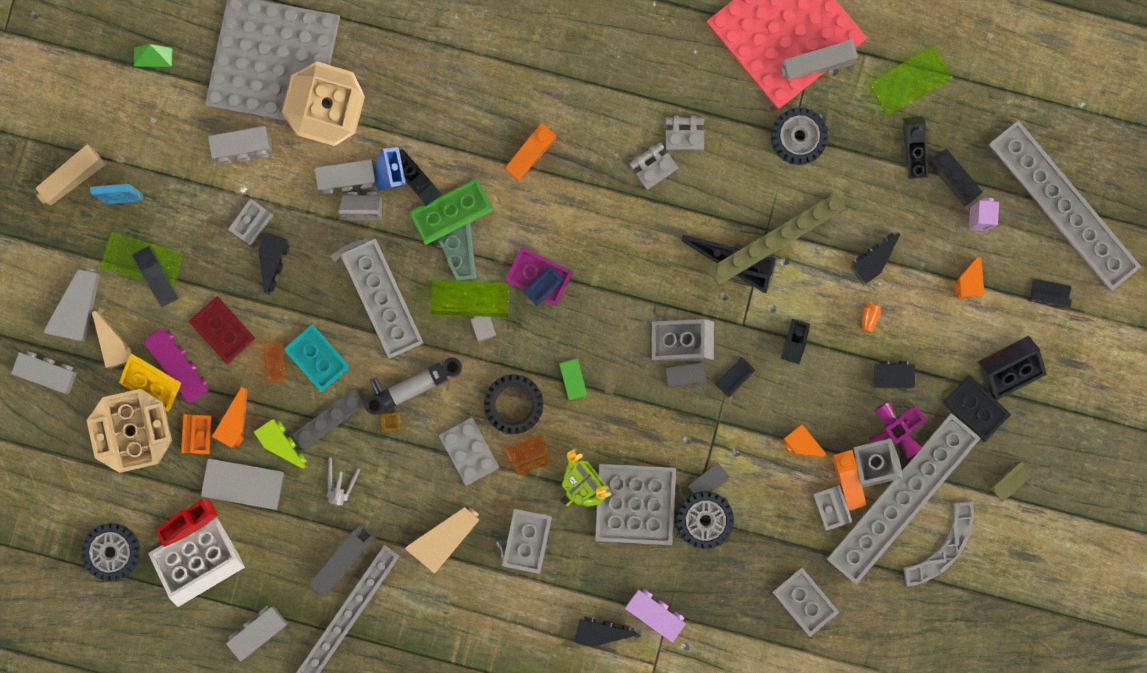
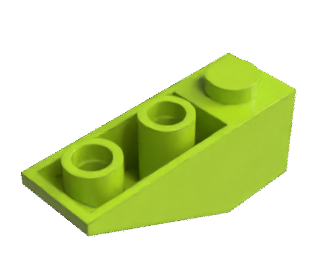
(274, 440)

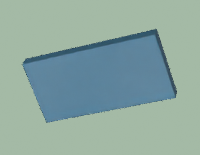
(117, 194)

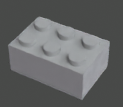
(241, 145)

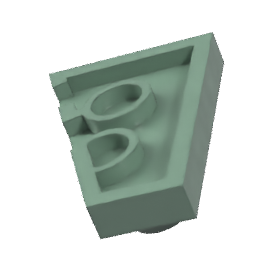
(459, 252)

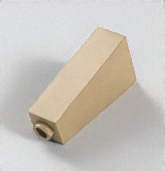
(70, 175)
(440, 542)

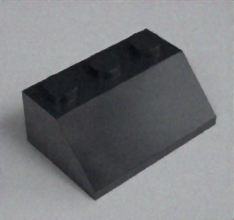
(1012, 367)

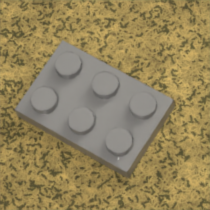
(469, 451)
(527, 541)
(805, 602)

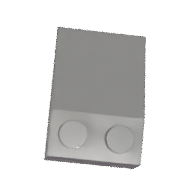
(361, 207)
(683, 340)

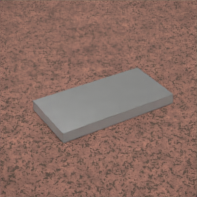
(242, 484)

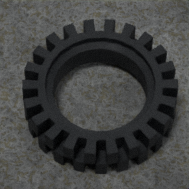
(516, 381)

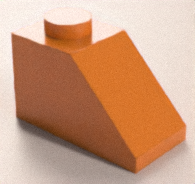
(970, 282)
(802, 443)

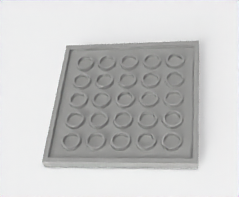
(261, 50)

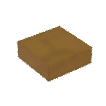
(390, 422)

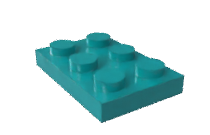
(317, 358)

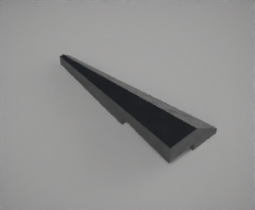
(758, 275)

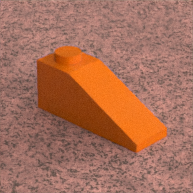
(531, 151)
(233, 423)
(849, 479)

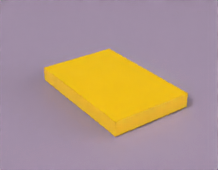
(144, 376)

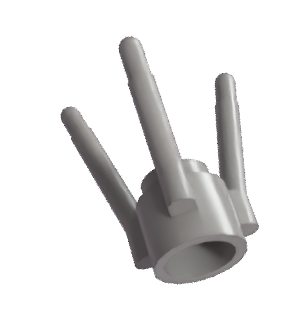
(337, 495)

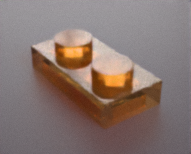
(274, 363)

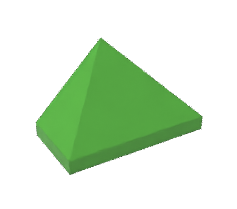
(153, 56)

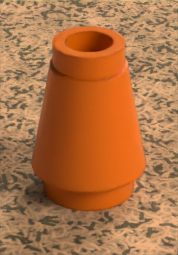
(870, 316)

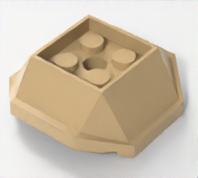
(304, 108)
(109, 430)

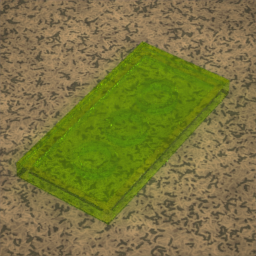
(910, 80)
(119, 258)
(470, 299)

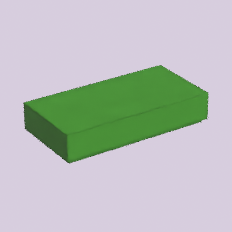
(573, 379)

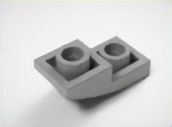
(337, 257)

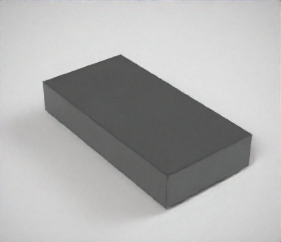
(685, 374)
(709, 480)

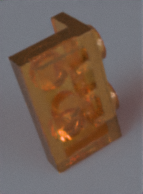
(529, 455)

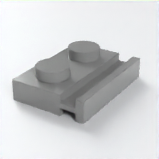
(250, 222)
(832, 508)

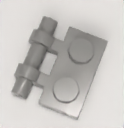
(684, 139)
(657, 170)

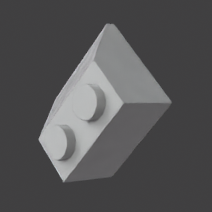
(878, 463)

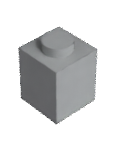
(483, 328)

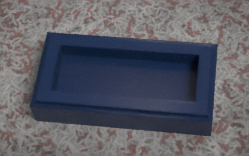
(543, 286)

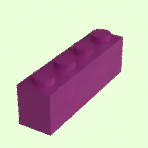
(176, 365)

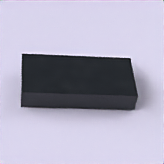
(735, 377)

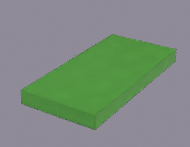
(451, 211)

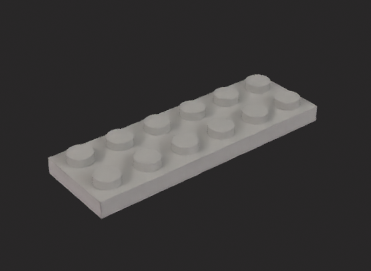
(382, 298)

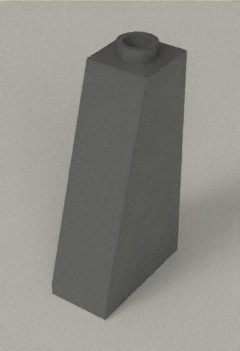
(341, 560)

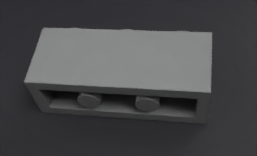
(345, 177)
(44, 372)
(256, 632)

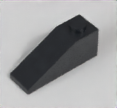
(155, 276)

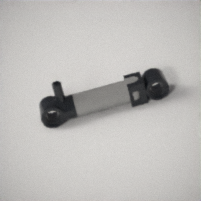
(411, 387)

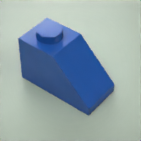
(389, 170)

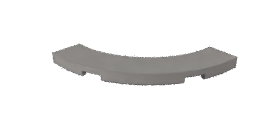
(948, 552)

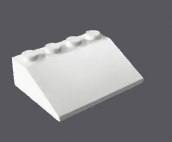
(196, 562)

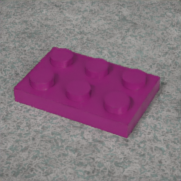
(529, 267)

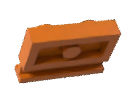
(196, 434)

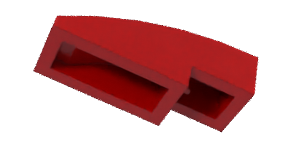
(186, 522)

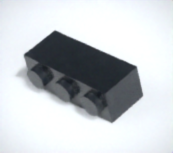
(955, 177)

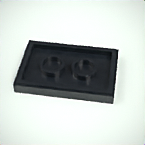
(976, 408)

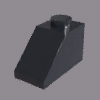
(795, 341)

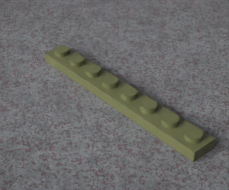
(777, 239)

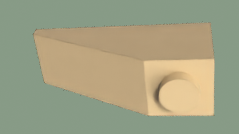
(112, 345)

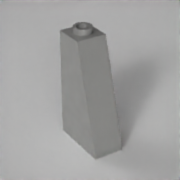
(820, 61)
(75, 308)

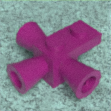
(900, 427)

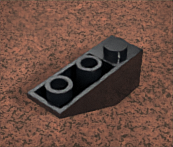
(915, 146)
(418, 180)
(271, 254)
(872, 265)
(596, 634)

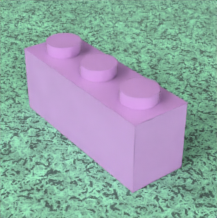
(984, 215)
(656, 614)

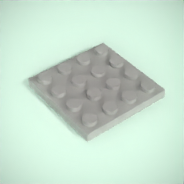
(638, 505)

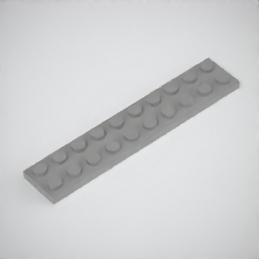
(1064, 206)
(903, 499)

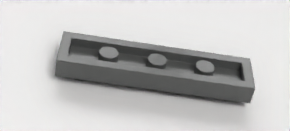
(329, 419)

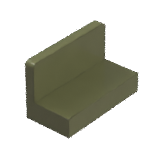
(1010, 481)

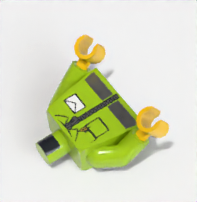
(582, 483)

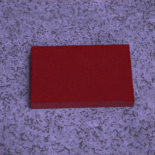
(222, 330)

